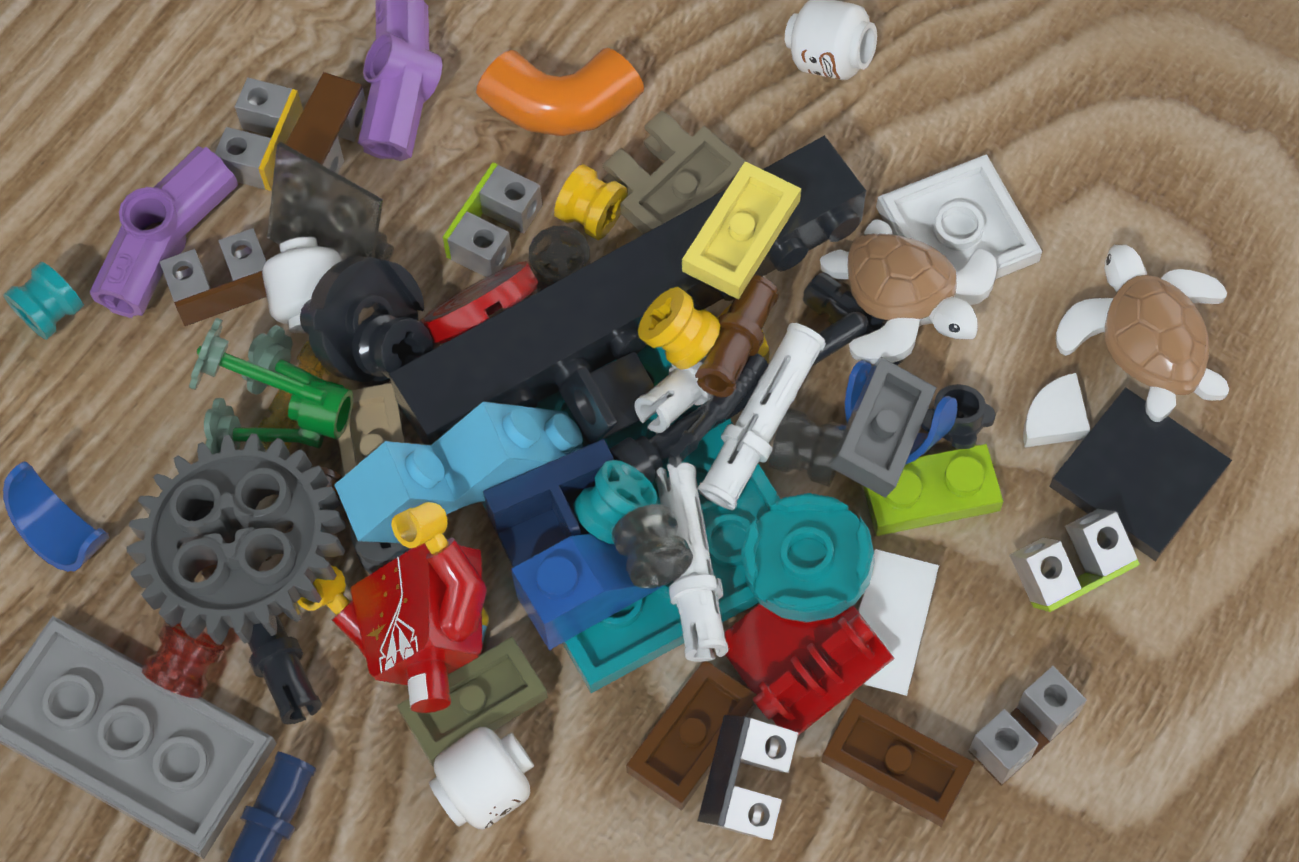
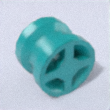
(43, 300)
(617, 492)

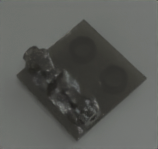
(325, 206)

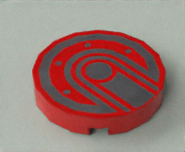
(480, 301)

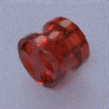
(182, 661)

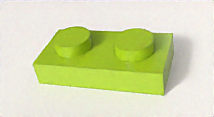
(938, 491)

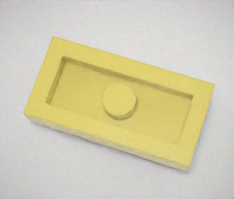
(741, 230)

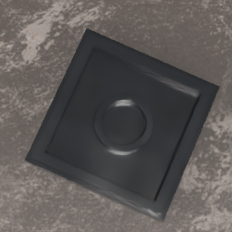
(1142, 471)

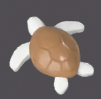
(910, 288)
(1151, 329)

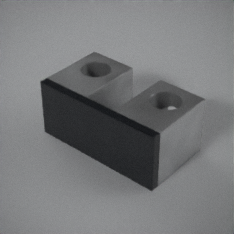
(756, 745)

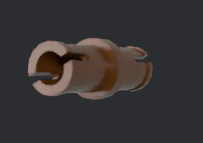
(738, 338)

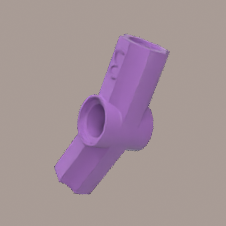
(400, 76)
(176, 201)

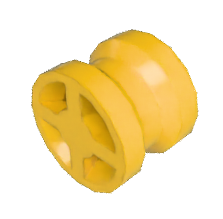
(590, 202)
(679, 328)

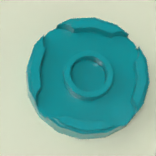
(808, 557)

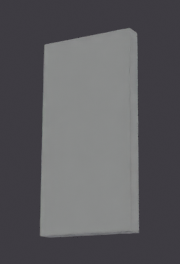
(128, 740)

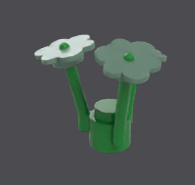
(315, 403)

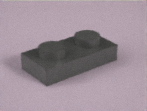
(883, 427)

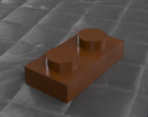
(684, 740)
(897, 762)

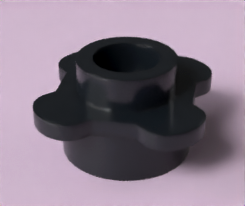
(970, 417)

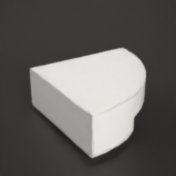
(1056, 414)

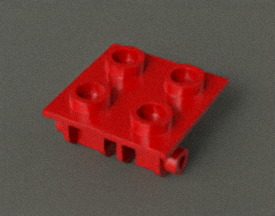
(803, 666)

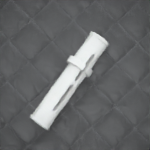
(750, 437)
(697, 589)

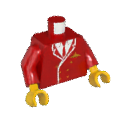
(416, 612)

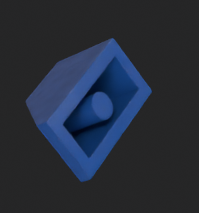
(574, 587)

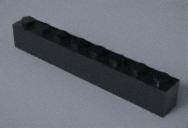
(599, 308)

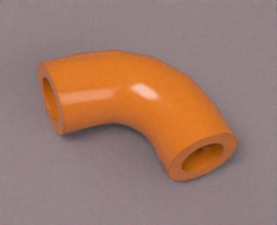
(564, 102)

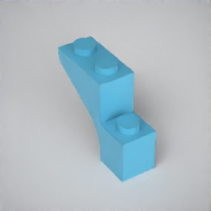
(474, 455)

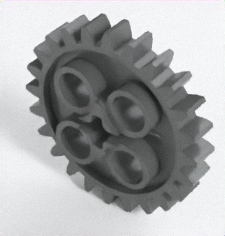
(236, 539)

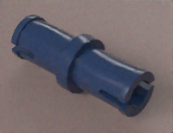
(273, 810)

